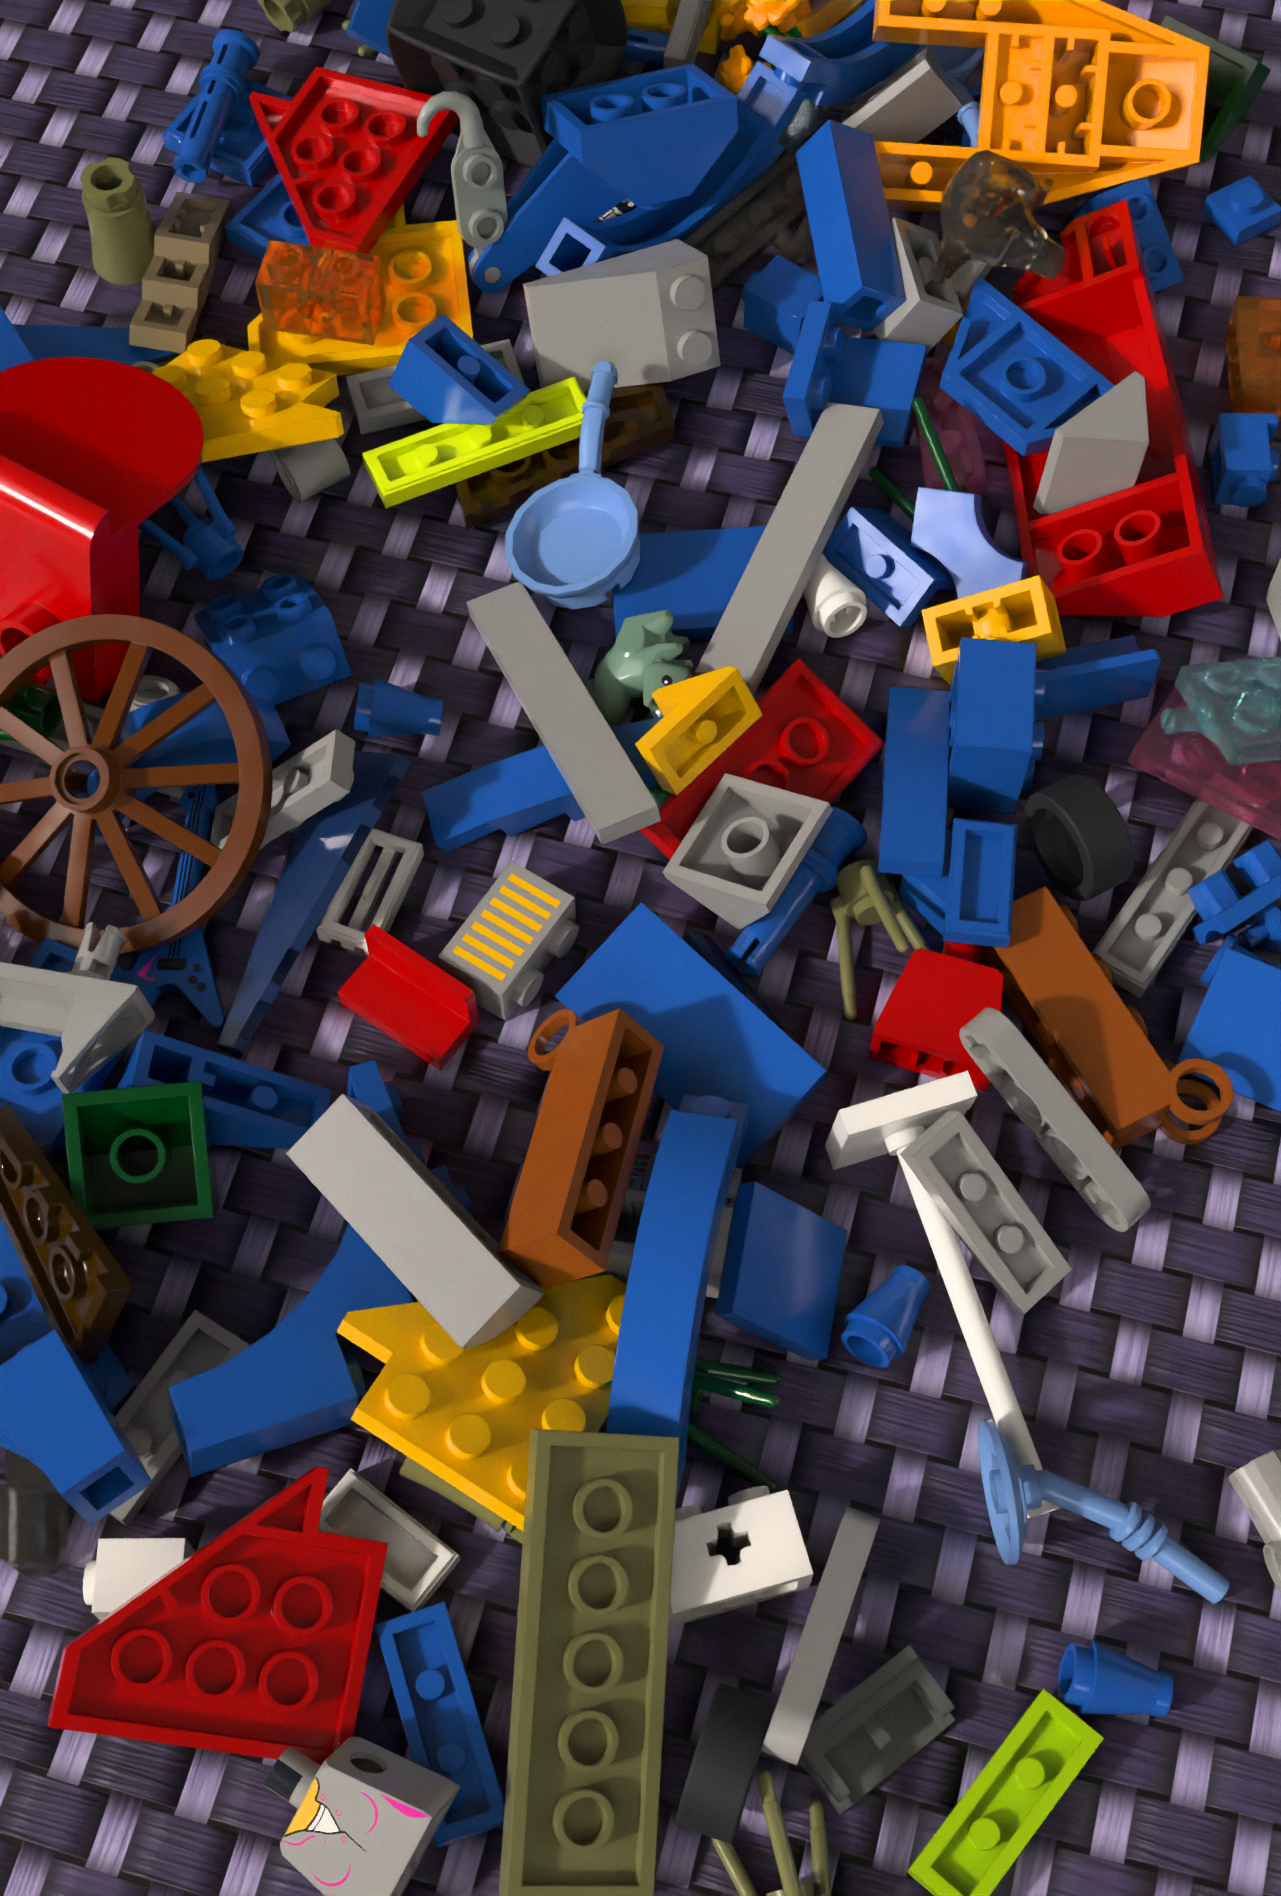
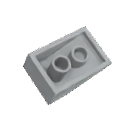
(637, 310)

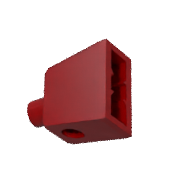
(929, 1009)

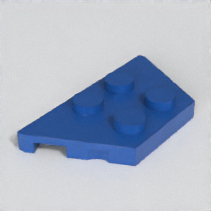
(1016, 373)

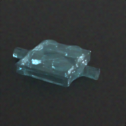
(1232, 706)

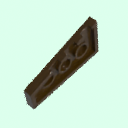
(635, 423)
(57, 1245)

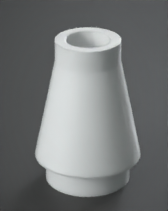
(834, 601)

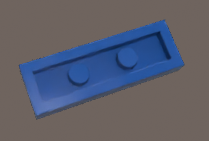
(442, 1718)

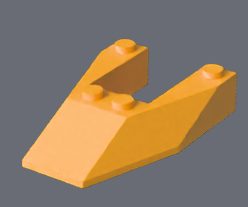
(1062, 93)

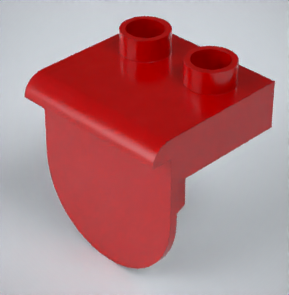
(80, 467)

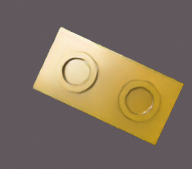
(1011, 613)

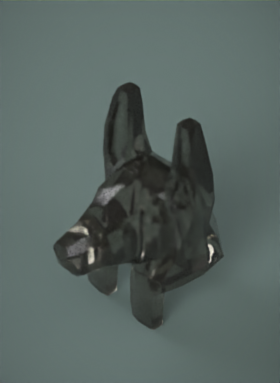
(991, 219)

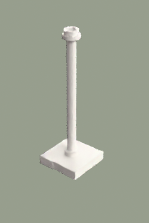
(890, 1127)

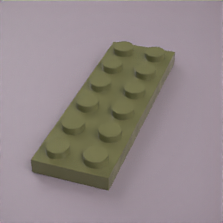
(590, 1665)

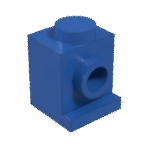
(1242, 458)

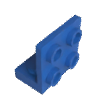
(851, 373)

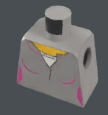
(359, 1817)

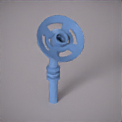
(1016, 1488)

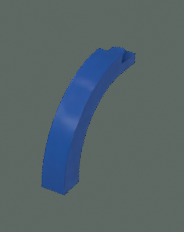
(837, 61)
(763, 114)
(673, 1269)

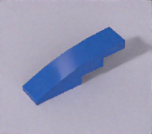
(914, 783)
(515, 793)

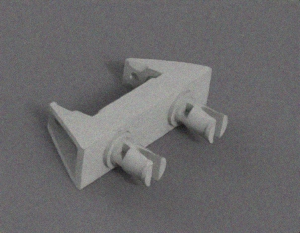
(79, 1005)

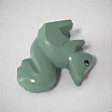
(639, 665)

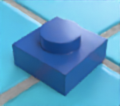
(1242, 210)

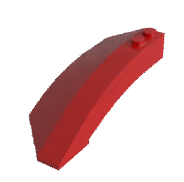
(1150, 543)

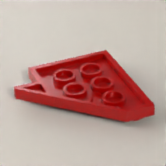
(348, 153)
(238, 1643)

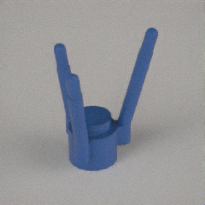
(208, 543)

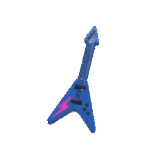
(187, 962)

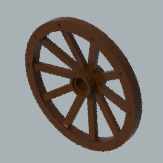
(119, 780)

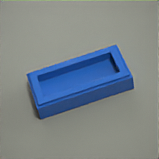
(980, 883)

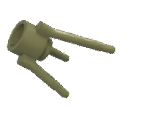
(869, 899)
(782, 1849)

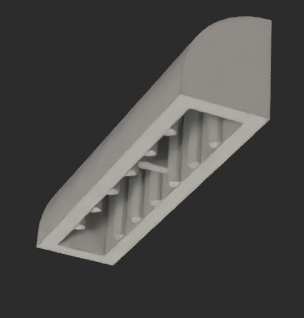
(413, 1223)

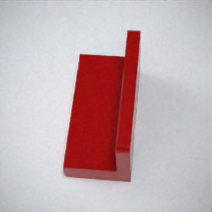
(411, 999)

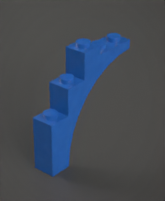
(303, 1371)
(67, 1428)

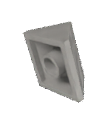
(906, 103)
(1097, 449)
(745, 848)

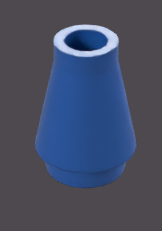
(395, 711)
(884, 1321)
(1111, 1683)

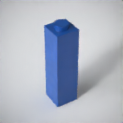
(850, 225)

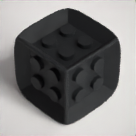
(507, 58)

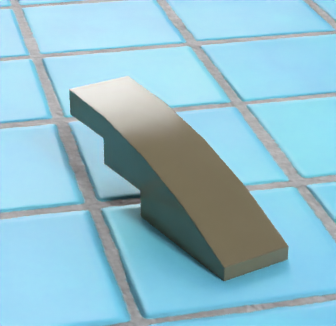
(180, 272)

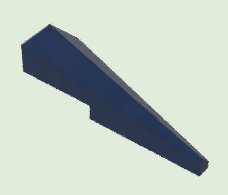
(305, 886)

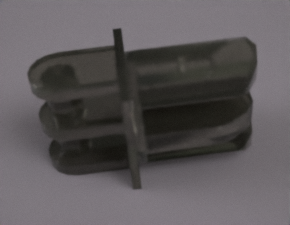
(31, 1520)

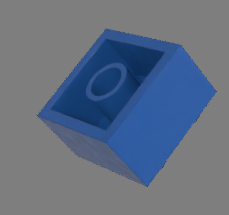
(993, 724)

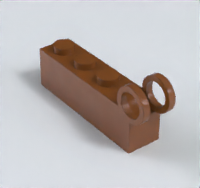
(1091, 1036)
(580, 1145)

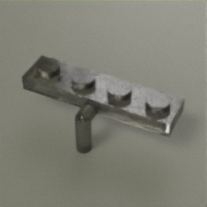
(757, 220)

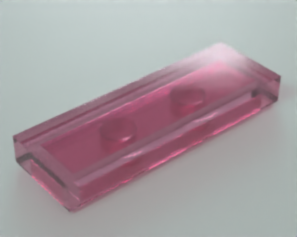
(956, 433)

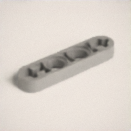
(1054, 1119)
(820, 1637)

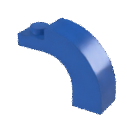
(199, 742)

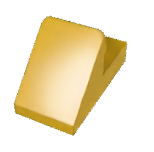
(697, 725)

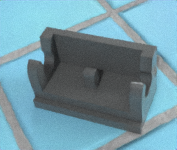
(875, 1729)

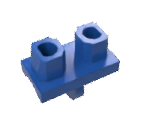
(1225, 908)

